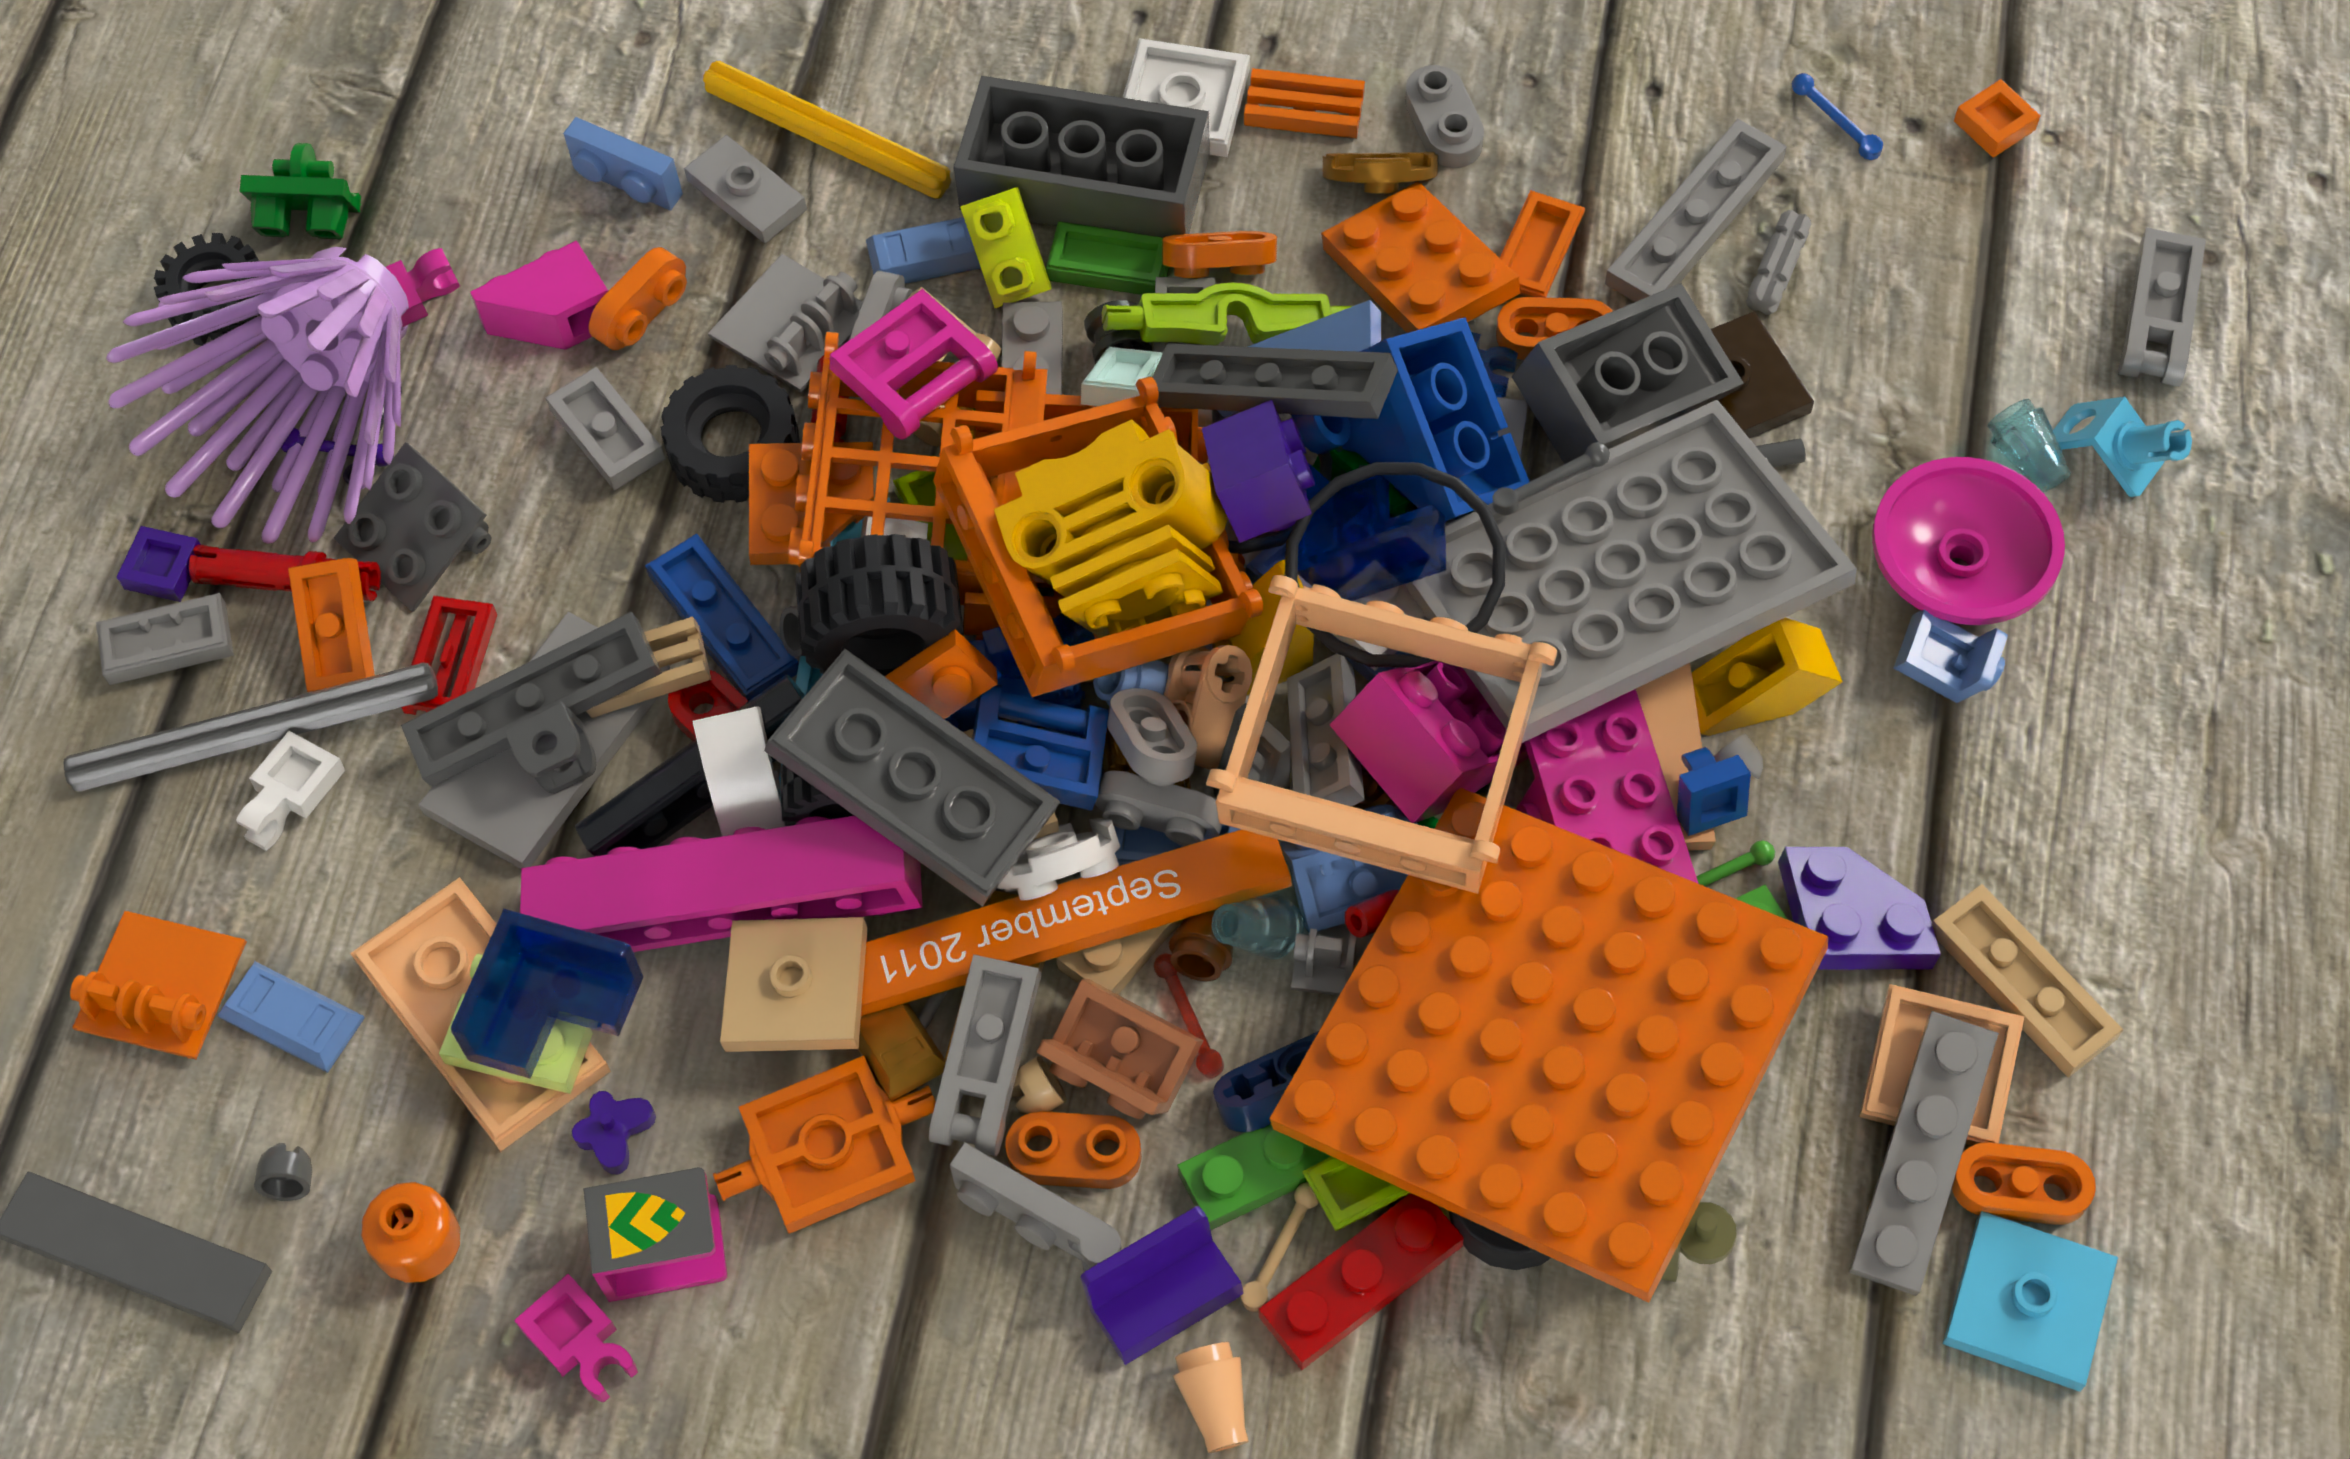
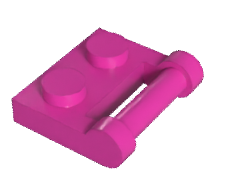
(903, 347)

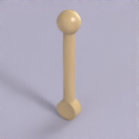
(1256, 1291)

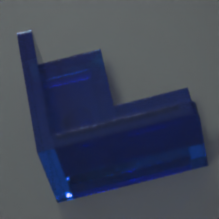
(1363, 550)
(539, 975)

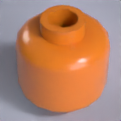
(411, 1232)

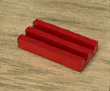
(474, 653)

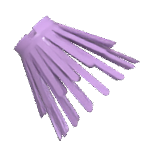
(320, 331)

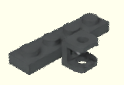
(535, 709)

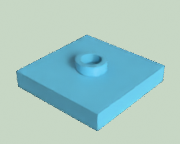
(2030, 1301)

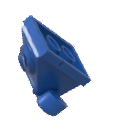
(1434, 415)

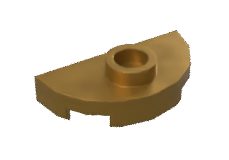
(1380, 170)

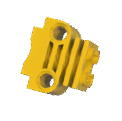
(1118, 529)

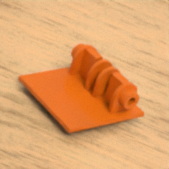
(157, 985)

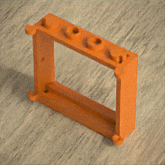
(1010, 588)

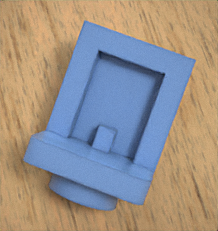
(1950, 657)

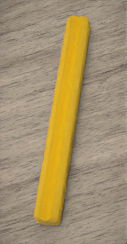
(827, 129)

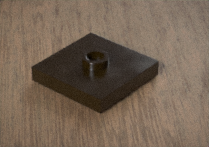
(1771, 387)

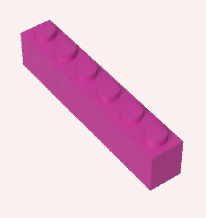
(702, 885)

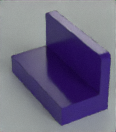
(1160, 1285)

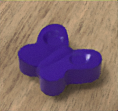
(611, 1127)

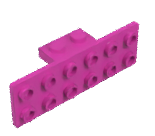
(1608, 785)

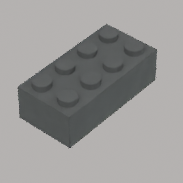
(1085, 157)

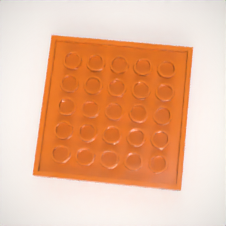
(1554, 1045)

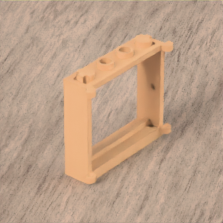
(1351, 830)

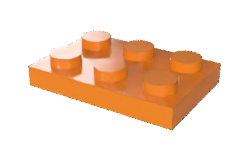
(1420, 261)

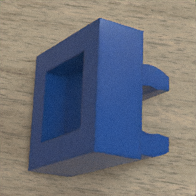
(1711, 791)

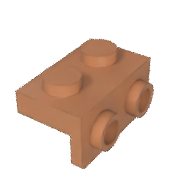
(1120, 1050)

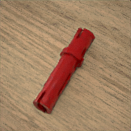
(265, 569)

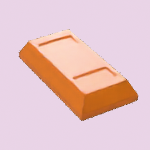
(1541, 241)

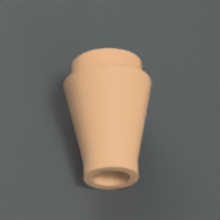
(1214, 1394)

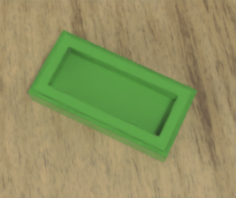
(1105, 259)

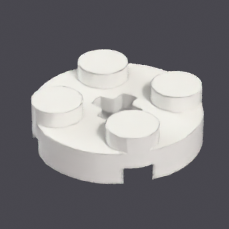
(1062, 856)

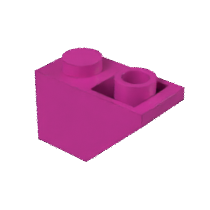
(543, 300)

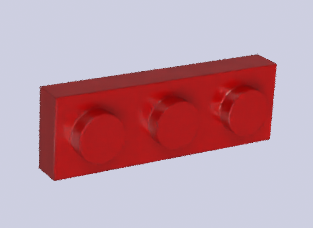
(1360, 1278)

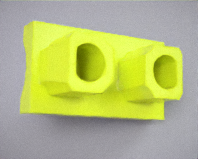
(1006, 247)

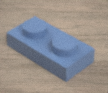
(623, 164)

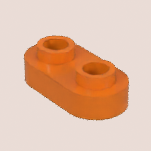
(1240, 250)
(638, 298)
(1543, 319)
(1071, 1155)
(2020, 1183)

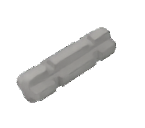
(1778, 262)

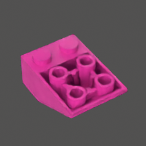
(1424, 736)

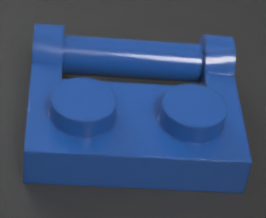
(1054, 761)

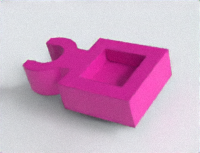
(572, 1331)

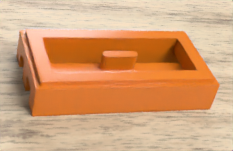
(1305, 95)

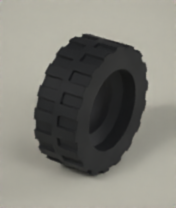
(707, 397)

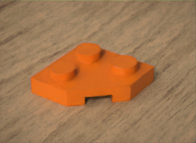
(773, 493)

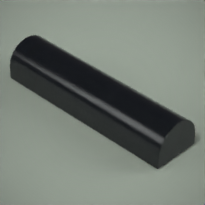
(674, 789)

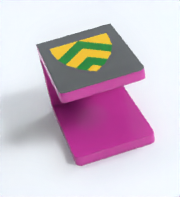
(654, 1234)

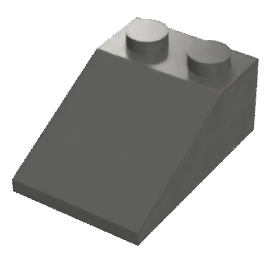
(1625, 373)

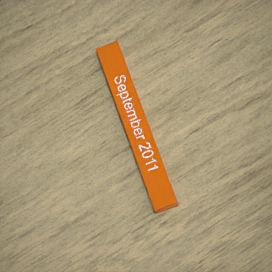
(1073, 916)

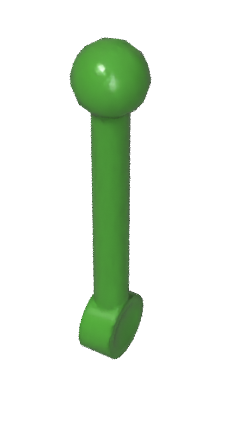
(1760, 853)

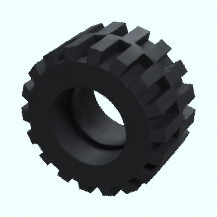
(877, 600)

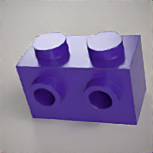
(1259, 470)

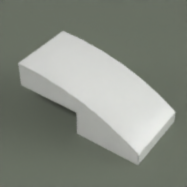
(739, 770)

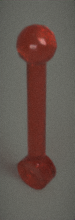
(1209, 1060)

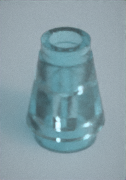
(2030, 444)
(1259, 925)

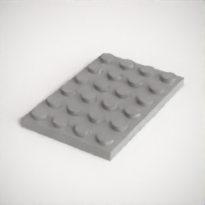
(1639, 565)

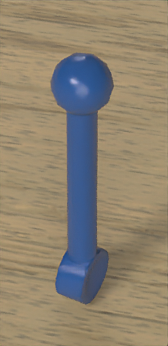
(1869, 145)

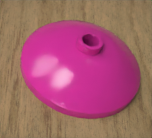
(1973, 514)

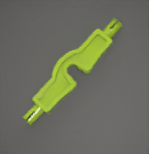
(1203, 315)

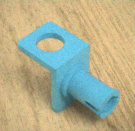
(2123, 440)

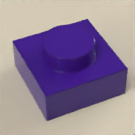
(158, 564)

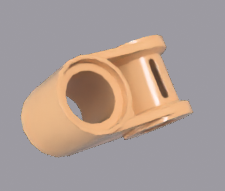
(1205, 700)

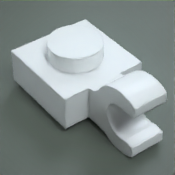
(288, 780)

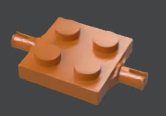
(826, 1144)

